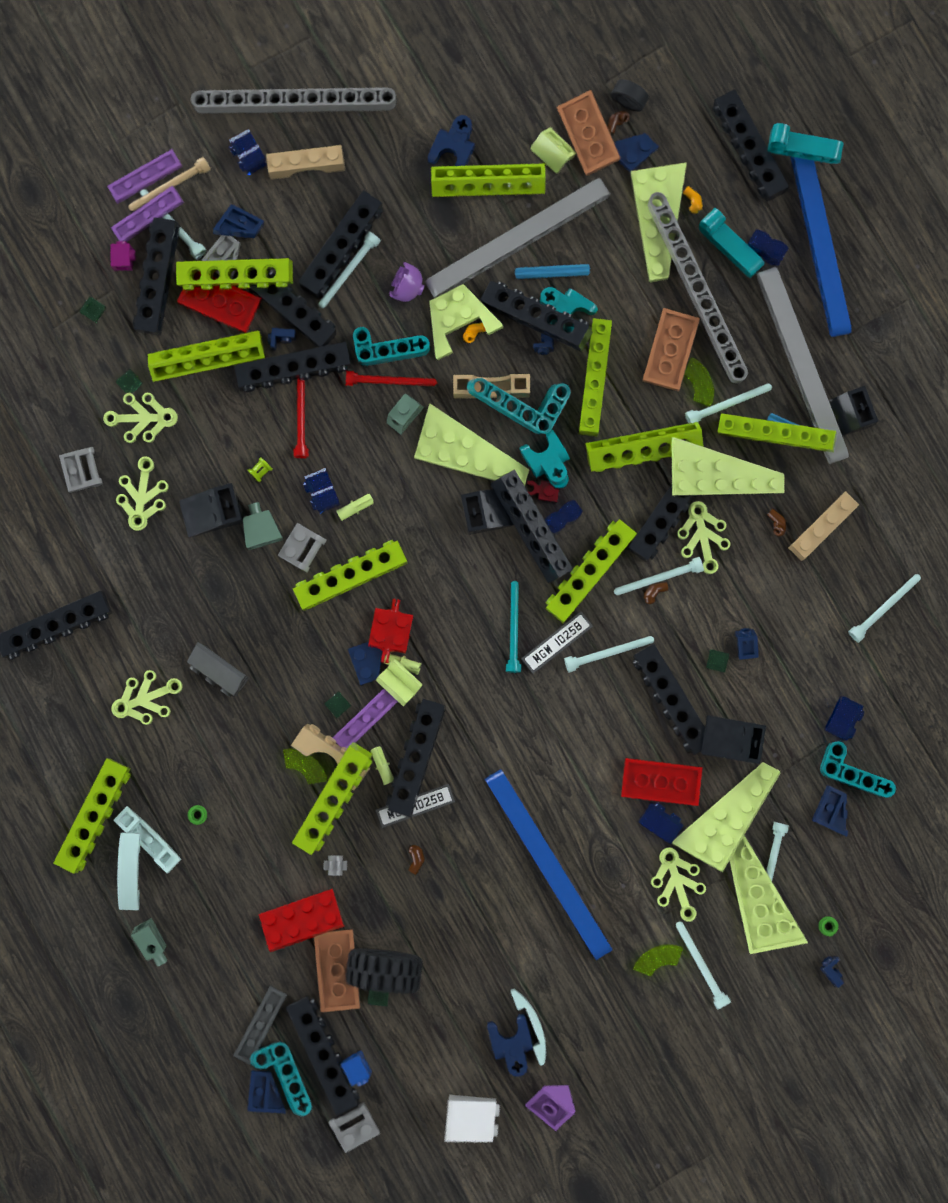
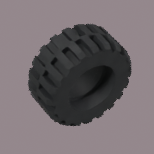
(384, 970)

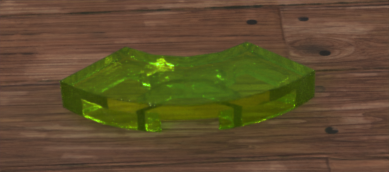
(701, 382)
(306, 765)
(657, 957)

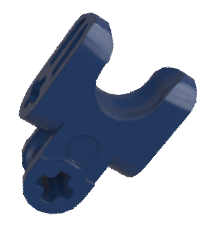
(454, 142)
(512, 1048)

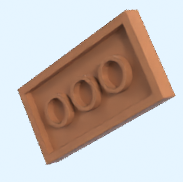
(589, 132)
(671, 349)
(331, 962)

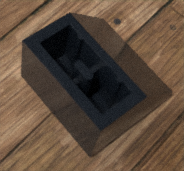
(853, 411)

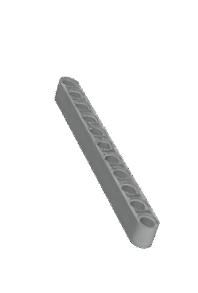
(286, 95)
(518, 238)
(697, 278)
(800, 359)

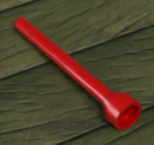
(353, 378)
(300, 449)

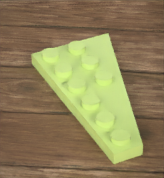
(645, 182)
(458, 448)
(709, 472)
(722, 827)
(762, 909)

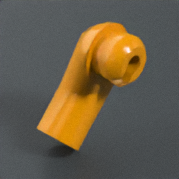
(695, 198)
(472, 331)

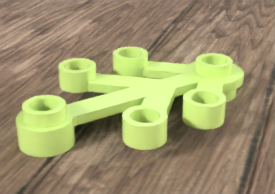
(143, 418)
(141, 496)
(702, 534)
(144, 698)
(676, 880)

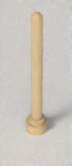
(200, 167)

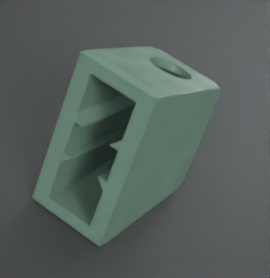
(403, 413)
(260, 528)
(146, 935)

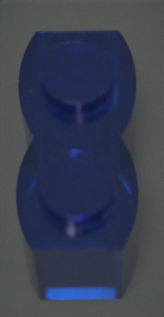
(248, 152)
(771, 249)
(322, 491)
(568, 514)
(844, 718)
(660, 822)

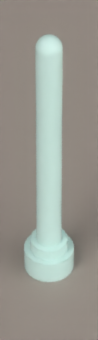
(370, 241)
(196, 250)
(695, 416)
(694, 566)
(859, 631)
(573, 663)
(779, 831)
(720, 998)

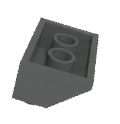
(217, 670)

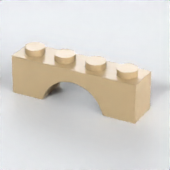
(287, 163)
(514, 384)
(823, 526)
(312, 741)

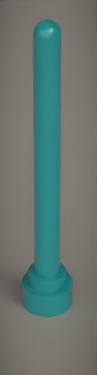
(513, 664)

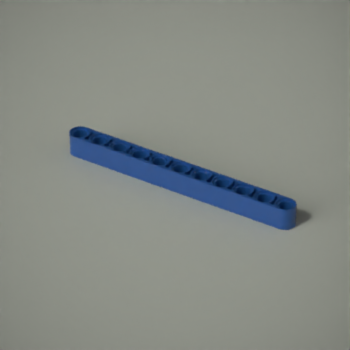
(821, 246)
(548, 864)

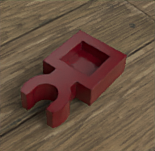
(545, 491)

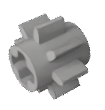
(335, 865)

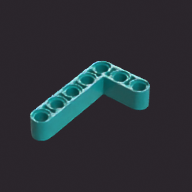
(519, 407)

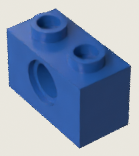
(357, 1068)

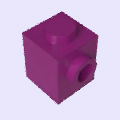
(122, 256)

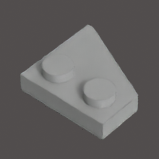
(224, 249)

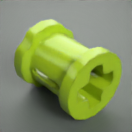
(253, 471)

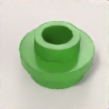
(191, 812)
(834, 926)

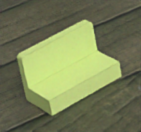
(552, 149)
(399, 682)

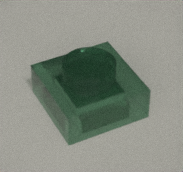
(92, 309)
(129, 381)
(717, 661)
(338, 704)
(378, 998)

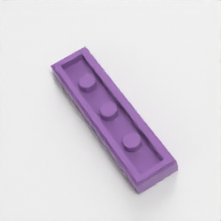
(144, 176)
(141, 218)
(365, 719)

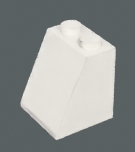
(471, 1119)

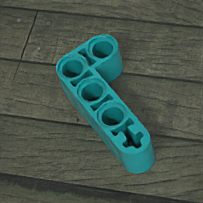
(803, 145)
(729, 243)
(392, 346)
(858, 775)
(285, 1080)

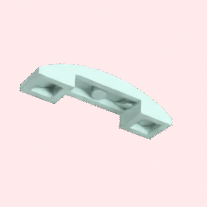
(149, 839)
(128, 871)
(522, 1002)

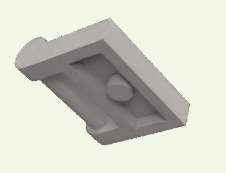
(74, 470)
(297, 543)
(357, 1133)

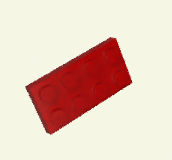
(228, 306)
(661, 782)
(301, 920)

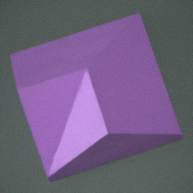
(552, 1105)

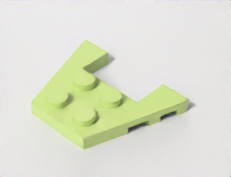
(454, 311)

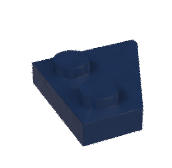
(635, 150)
(238, 223)
(366, 662)
(832, 811)
(264, 1093)

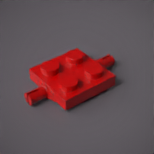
(390, 630)

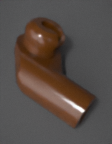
(617, 119)
(779, 522)
(653, 590)
(418, 858)

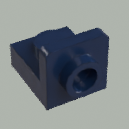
(283, 335)
(546, 346)
(747, 643)
(832, 974)

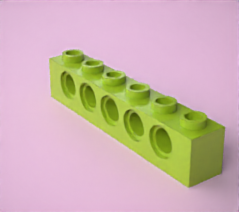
(488, 180)
(186, 270)
(205, 356)
(595, 377)
(777, 432)
(635, 442)
(625, 536)
(343, 585)
(305, 838)
(65, 858)

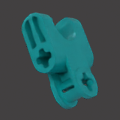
(570, 303)
(548, 462)

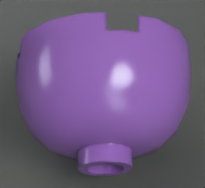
(407, 283)

